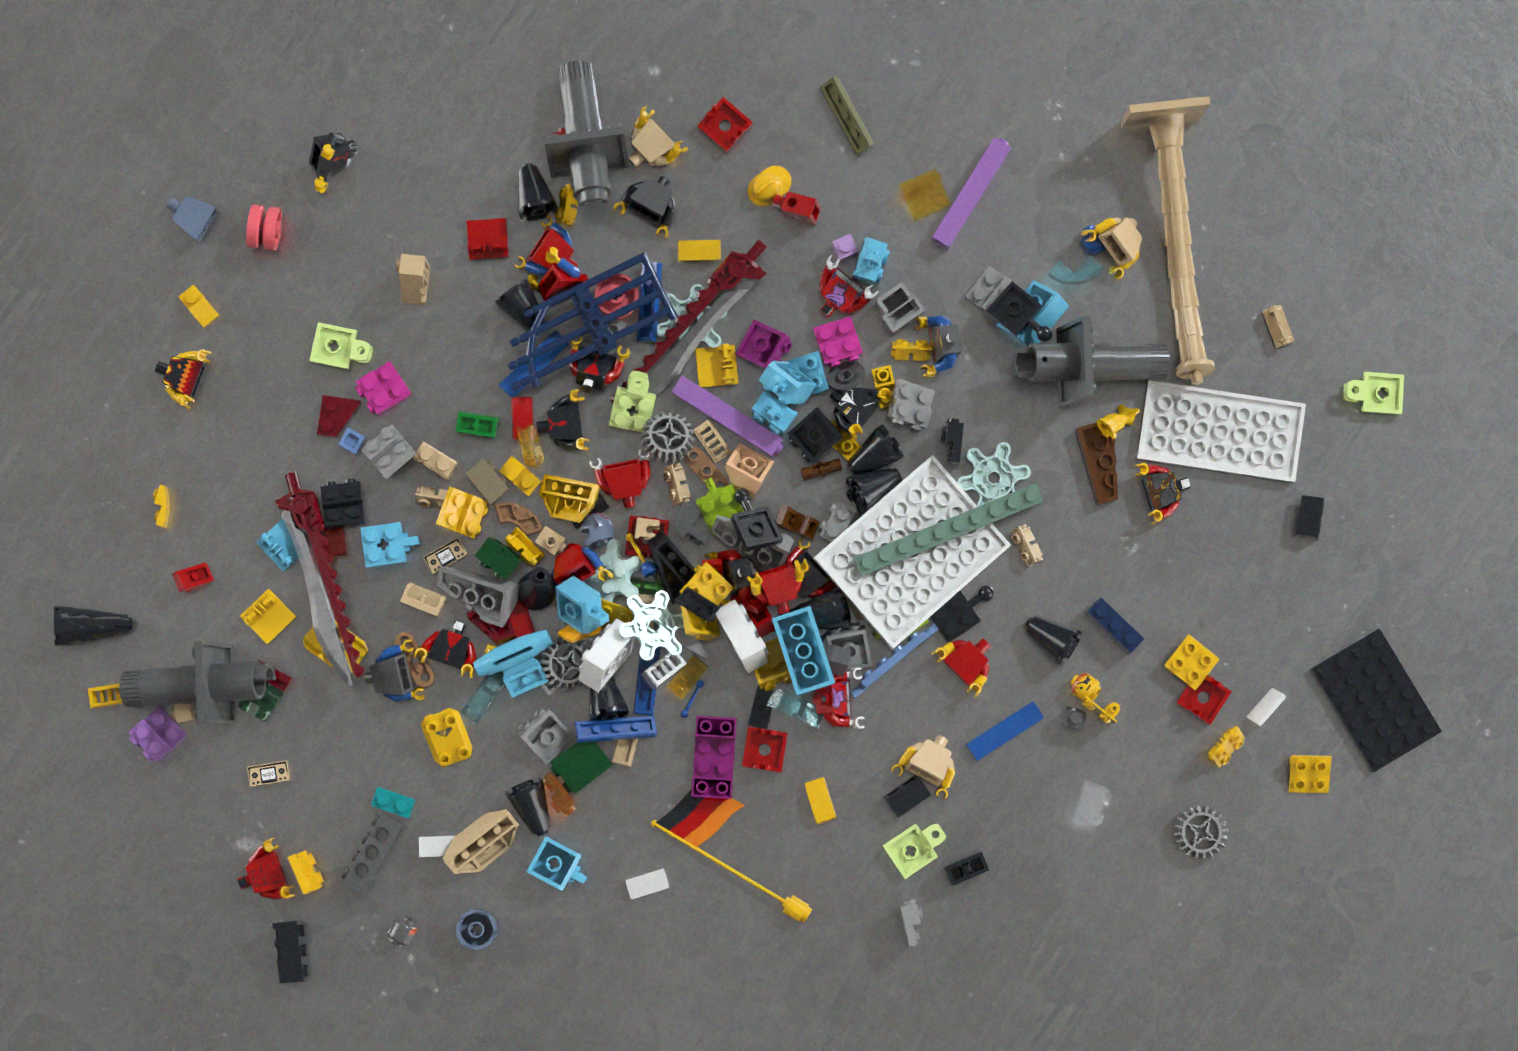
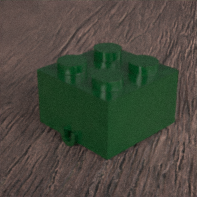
(496, 556)

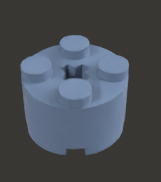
(480, 918)

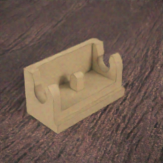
(644, 528)
(423, 599)

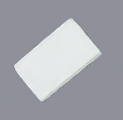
(1266, 707)
(647, 884)

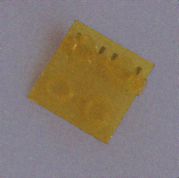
(925, 194)

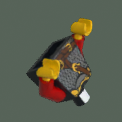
(1161, 490)
(735, 572)

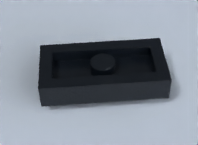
(760, 710)

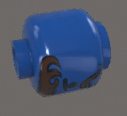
(1094, 247)

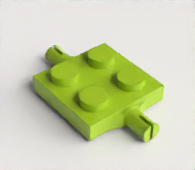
(718, 502)

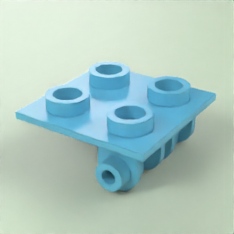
(812, 367)
(279, 545)

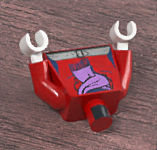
(841, 291)
(835, 701)

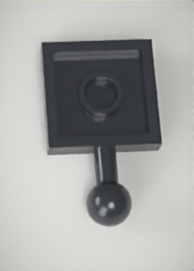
(1016, 310)
(754, 527)
(958, 614)

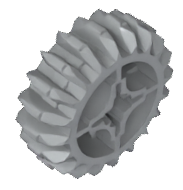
(683, 437)
(562, 671)
(1195, 840)

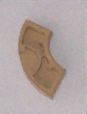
(518, 516)

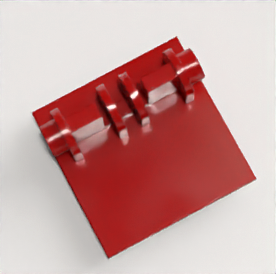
(487, 238)

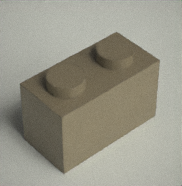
(487, 481)

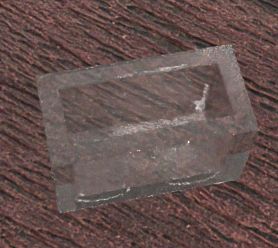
(1092, 803)

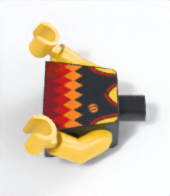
(183, 375)

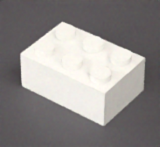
(743, 636)
(605, 657)

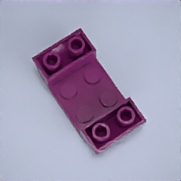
(714, 757)

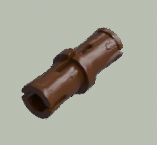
(821, 469)

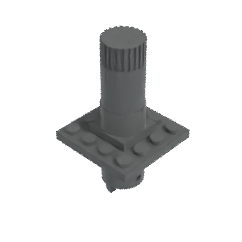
(585, 148)
(1079, 361)
(210, 683)

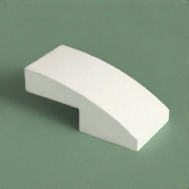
(434, 845)

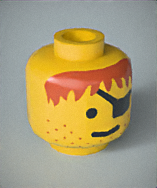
(1085, 686)

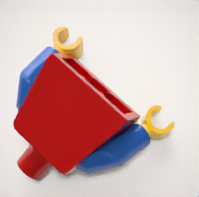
(555, 237)
(558, 278)
(578, 563)

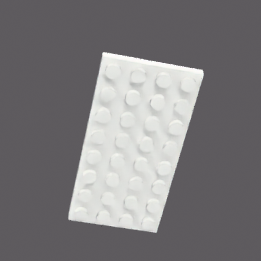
(1221, 431)

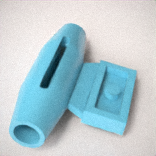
(517, 661)

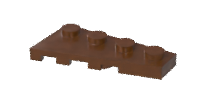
(1100, 462)

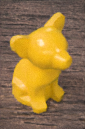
(1114, 422)

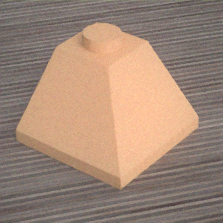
(748, 469)

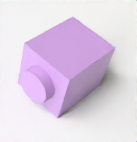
(845, 248)

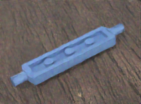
(899, 653)

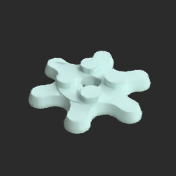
(679, 306)
(996, 464)
(622, 571)
(658, 613)

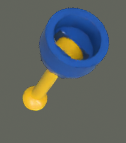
(647, 568)

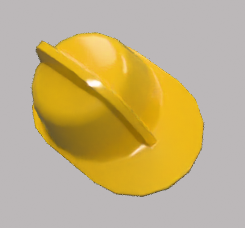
(768, 184)

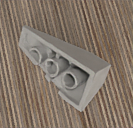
(762, 558)
(483, 594)

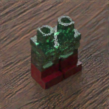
(272, 697)

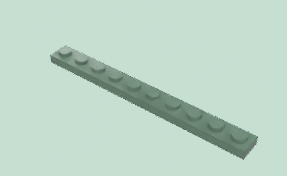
(948, 529)

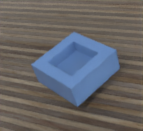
(351, 441)

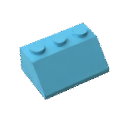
(1052, 310)

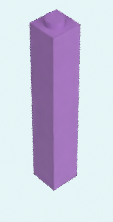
(971, 193)
(727, 417)

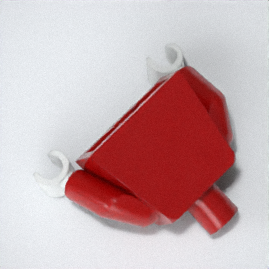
(624, 478)

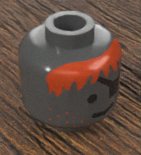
(401, 931)

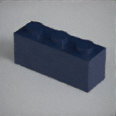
(1114, 625)

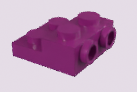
(763, 345)

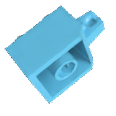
(868, 266)
(787, 382)
(773, 413)
(396, 551)
(580, 605)
(559, 876)

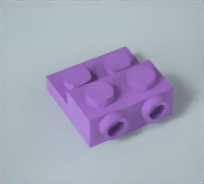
(157, 734)

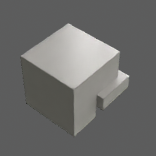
(898, 307)

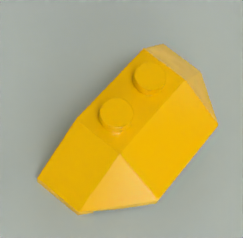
(568, 497)

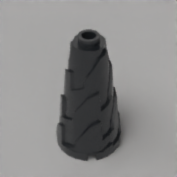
(828, 610)
(83, 625)

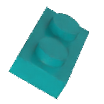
(393, 802)

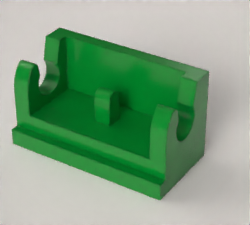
(477, 423)

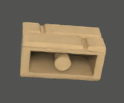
(435, 461)

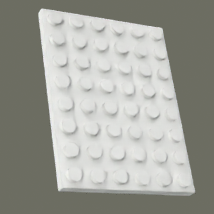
(912, 589)

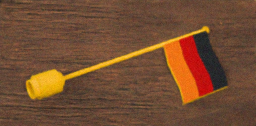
(700, 818)

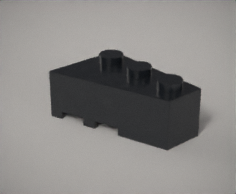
(672, 565)
(291, 951)

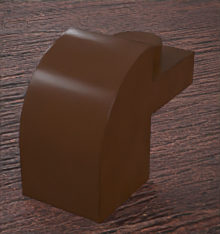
(796, 522)

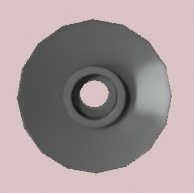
(846, 375)

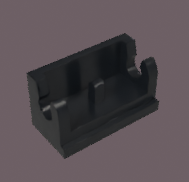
(1310, 517)
(907, 795)

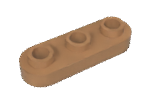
(702, 462)
(419, 668)

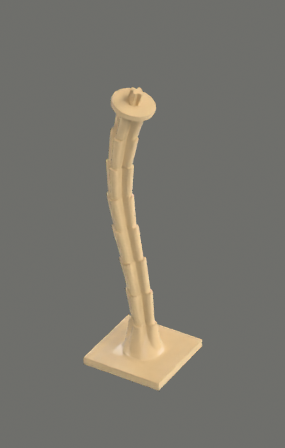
(1167, 130)

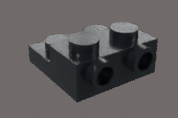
(814, 436)
(952, 437)
(342, 504)

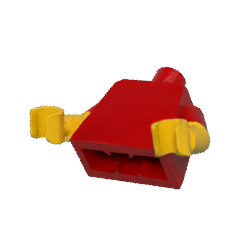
(779, 584)
(967, 662)

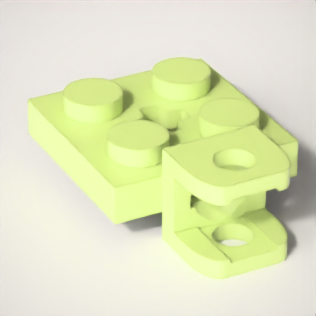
(348, 348)
(1367, 393)
(634, 395)
(921, 841)

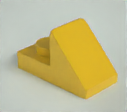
(198, 306)
(520, 476)

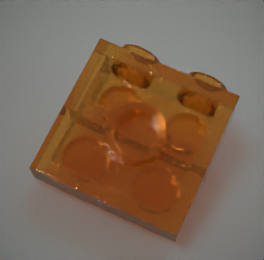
(561, 799)

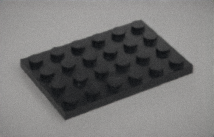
(1376, 700)

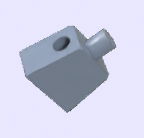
(192, 216)

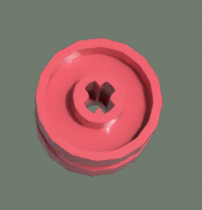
(264, 227)
(626, 298)

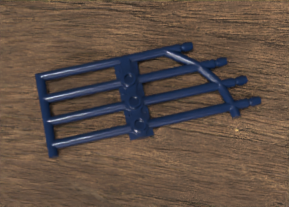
(592, 317)

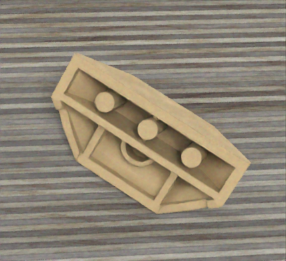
(481, 842)

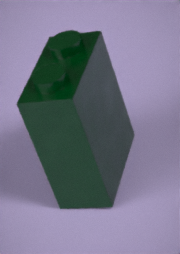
(580, 765)

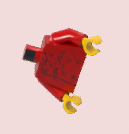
(266, 873)

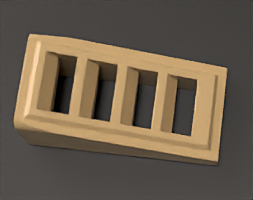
(702, 427)

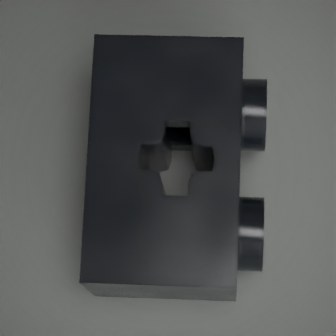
(966, 868)

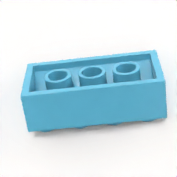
(803, 651)

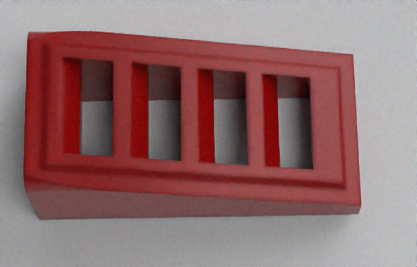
(762, 622)

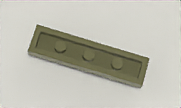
(847, 115)

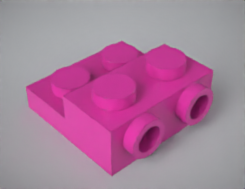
(838, 342)
(382, 388)

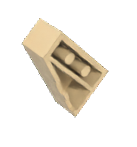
(413, 278)

